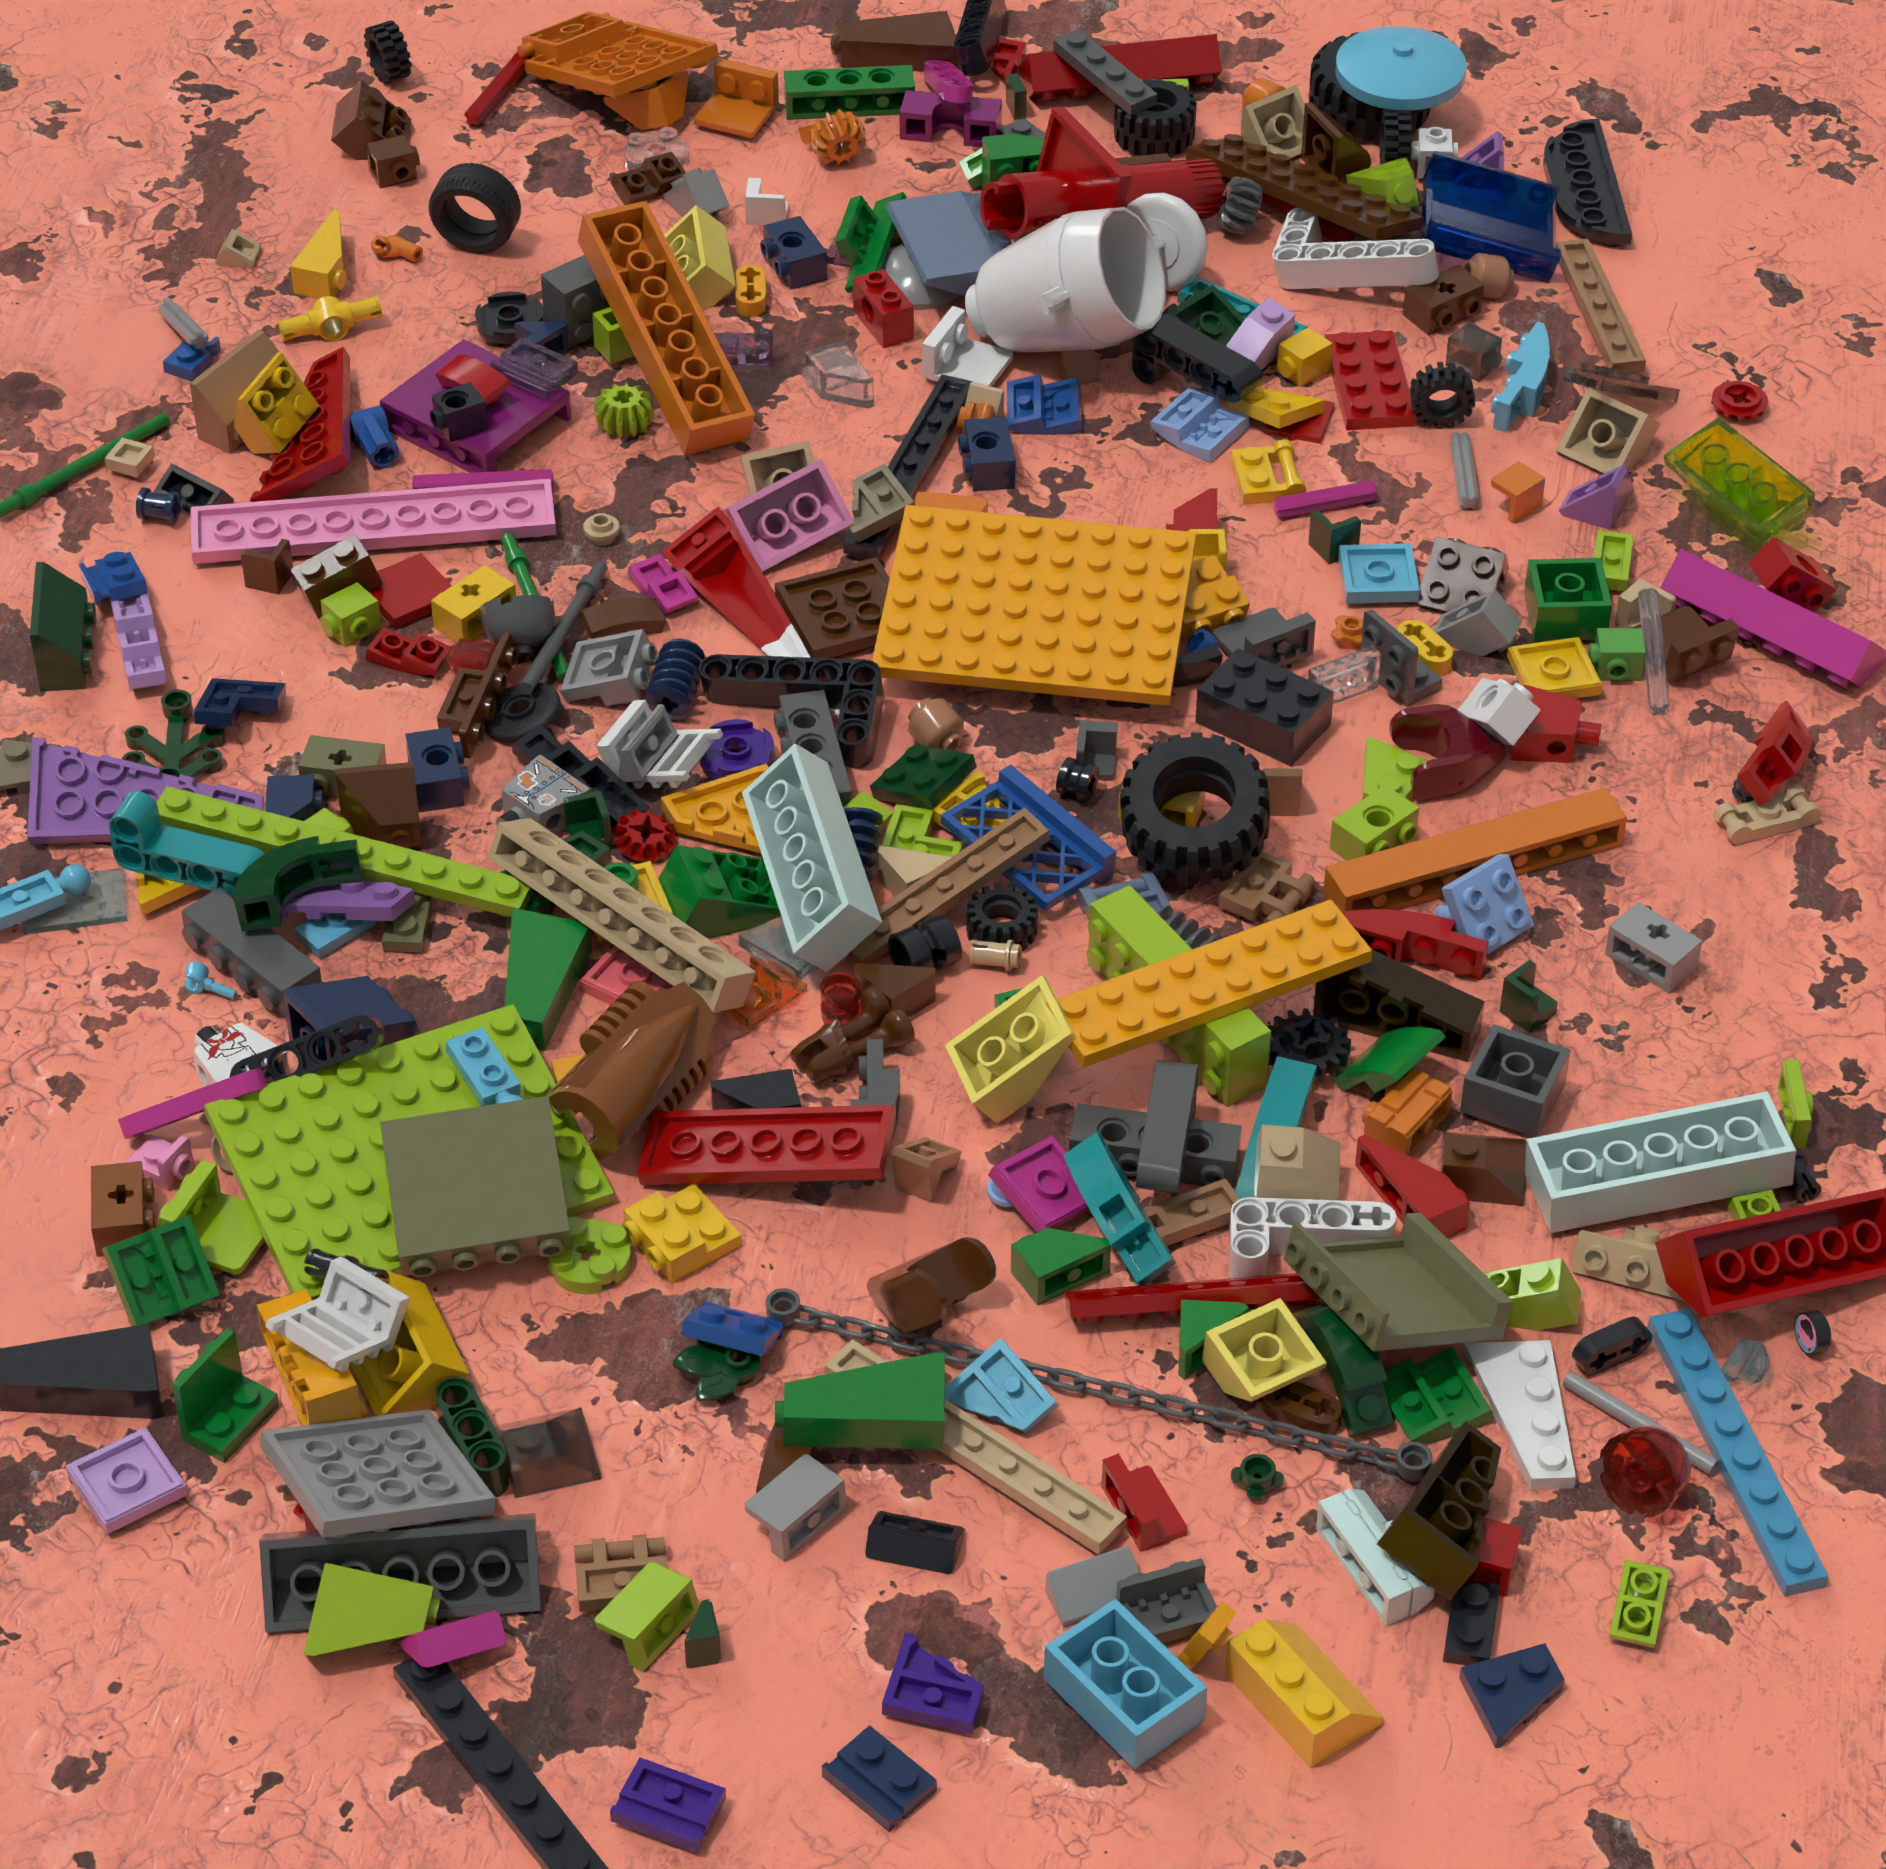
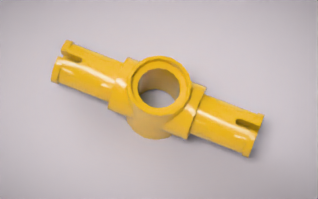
(330, 318)

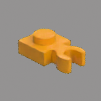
(1211, 1636)

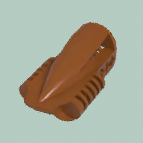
(637, 1061)

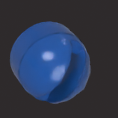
(1200, 640)

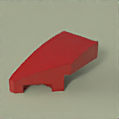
(1008, 57)

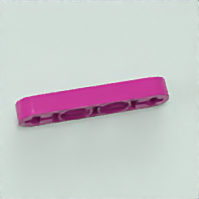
(948, 81)
(190, 1103)

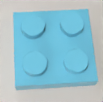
(1378, 573)

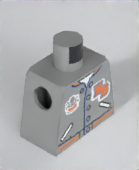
(539, 795)

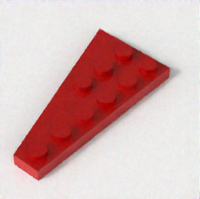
(324, 439)

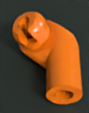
(395, 246)

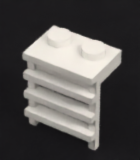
(674, 762)
(348, 1320)

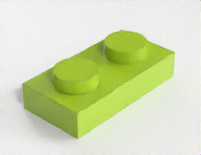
(1615, 553)

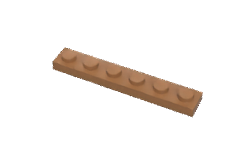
(1600, 306)
(955, 880)

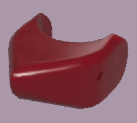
(1460, 745)

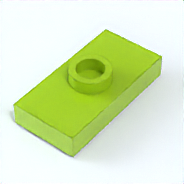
(1795, 1102)

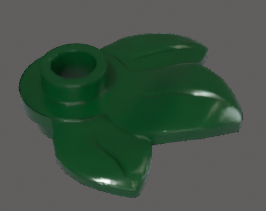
(718, 1369)

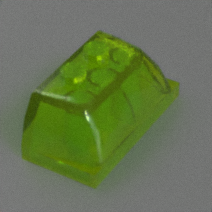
(1741, 481)

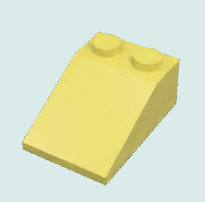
(1012, 1050)

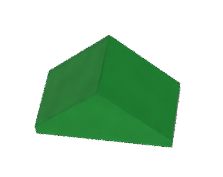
(1195, 1320)

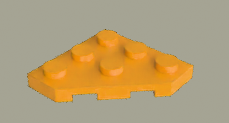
(715, 810)

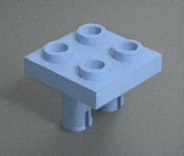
(1487, 903)

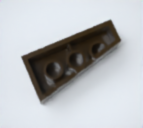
(1444, 1515)

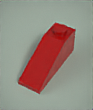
(1412, 1186)

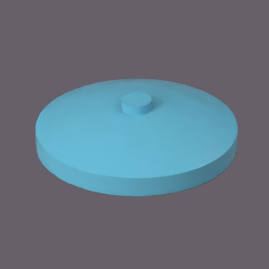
(1400, 68)

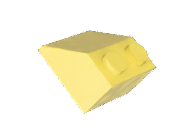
(1260, 1352)

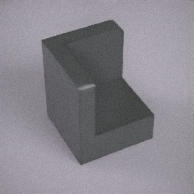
(1098, 746)

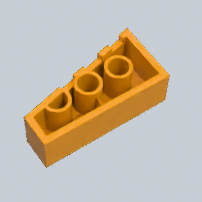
(312, 1386)

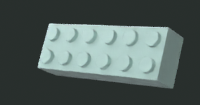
(811, 858)
(1659, 1162)

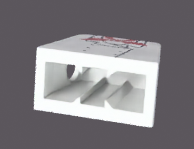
(219, 1052)

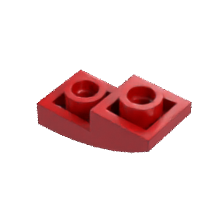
(483, 377)
(400, 653)

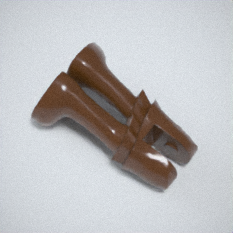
(828, 1051)

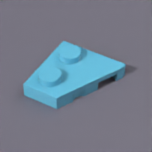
(1001, 1390)

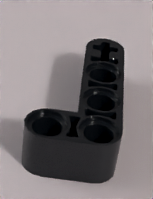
(1194, 356)

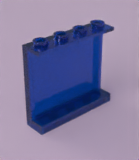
(1490, 212)

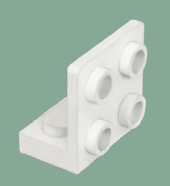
(954, 355)

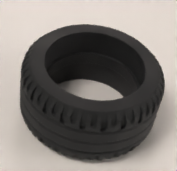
(485, 186)

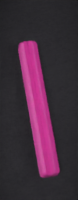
(473, 478)

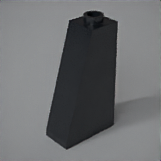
(84, 1375)

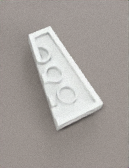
(1528, 1406)

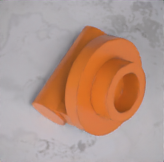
(974, 411)

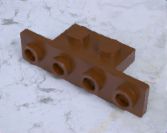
(474, 696)

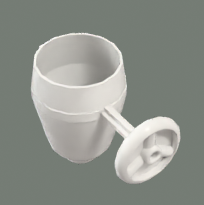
(1088, 277)

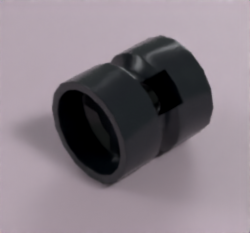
(930, 945)

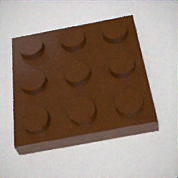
(836, 607)

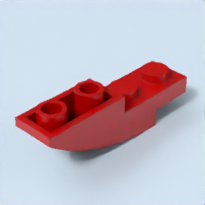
(1778, 755)
(1420, 939)

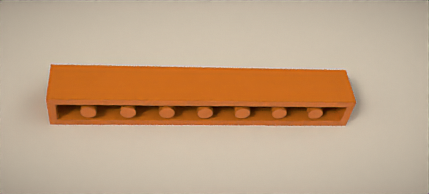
(1530, 837)

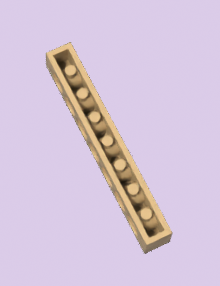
(620, 913)

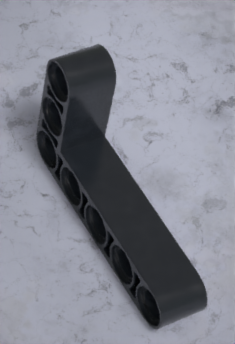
(848, 684)

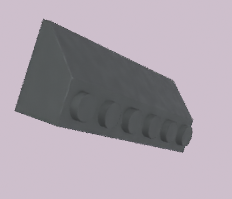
(469, 1562)

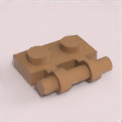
(1255, 886)
(603, 1580)

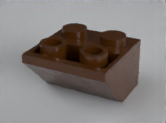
(366, 118)

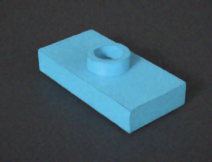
(330, 932)

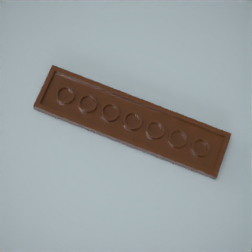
(1308, 189)

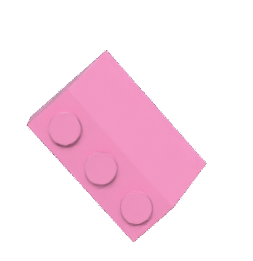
(790, 515)

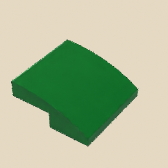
(1389, 1057)
(160, 1271)
(1434, 1397)

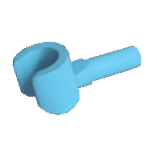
(197, 980)

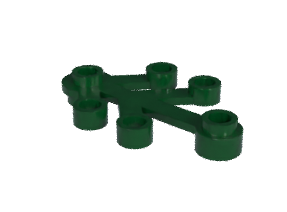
(177, 709)

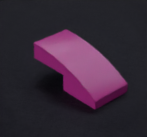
(658, 581)

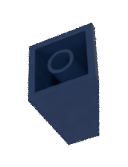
(327, 1003)

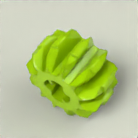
(623, 410)

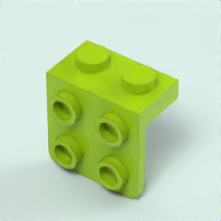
(220, 1220)

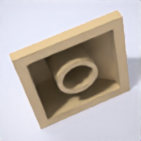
(774, 464)
(1296, 1164)

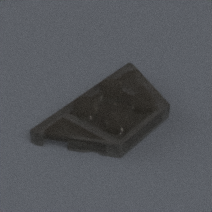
(1619, 382)

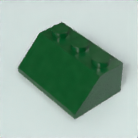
(61, 630)

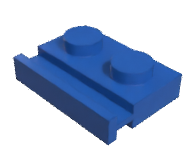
(113, 577)
(732, 1328)

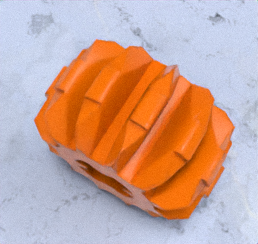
(838, 137)

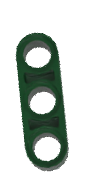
(472, 1431)

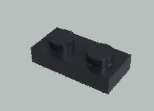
(1471, 1623)

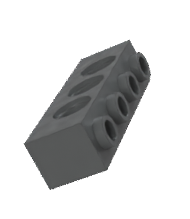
(808, 723)
(1210, 1149)

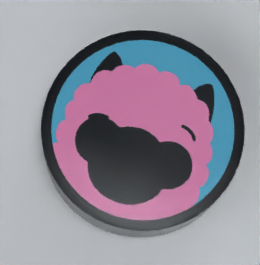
(1812, 1332)

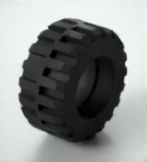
(1352, 114)
(1192, 766)

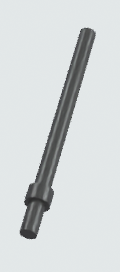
(586, 590)

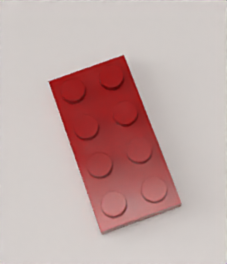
(1370, 381)

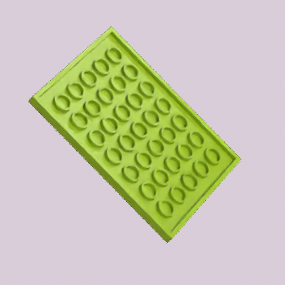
(315, 1149)

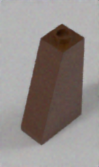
(895, 41)

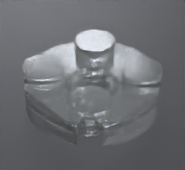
(654, 143)

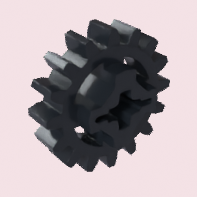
(1310, 1041)

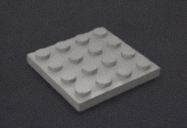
(377, 1473)

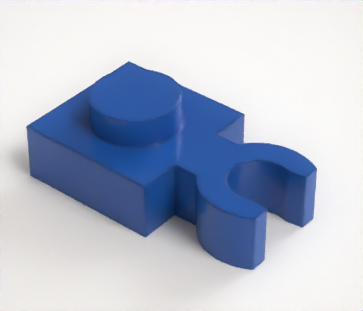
(191, 362)

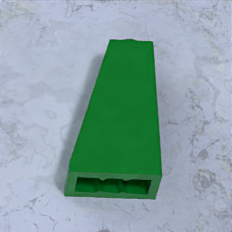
(544, 969)
(868, 1406)

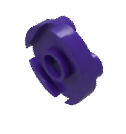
(753, 745)

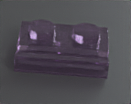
(535, 367)

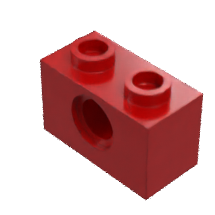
(883, 308)
(1792, 575)

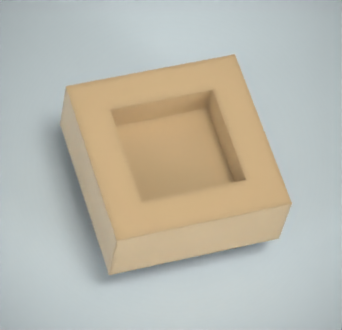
(129, 457)

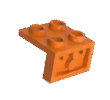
(741, 99)

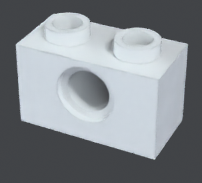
(1500, 709)

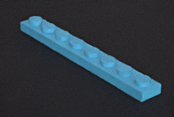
(1739, 1453)

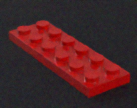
(767, 1145)

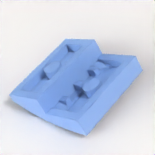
(1199, 424)

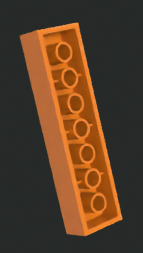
(666, 328)

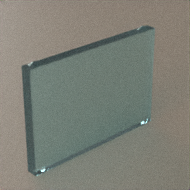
(99, 905)

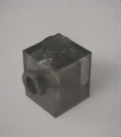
(1475, 351)

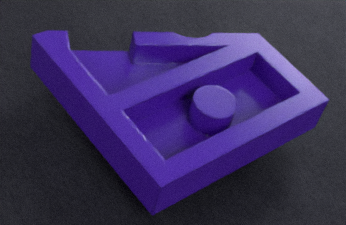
(931, 1690)

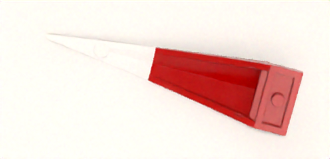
(730, 579)

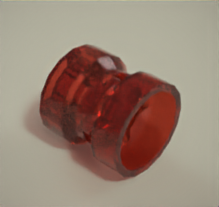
(839, 997)

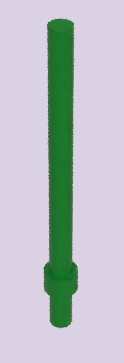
(28, 494)
(518, 565)

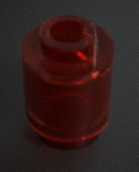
(470, 654)

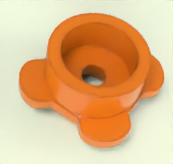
(1348, 631)

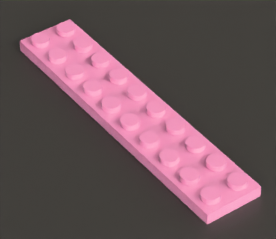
(376, 519)

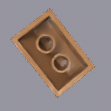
(221, 385)

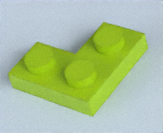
(910, 831)

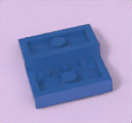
(1044, 408)

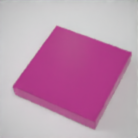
(1040, 1185)

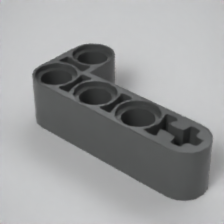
(1167, 1126)

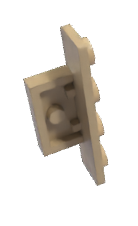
(1624, 1261)

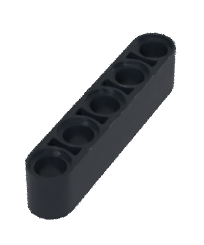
(979, 35)

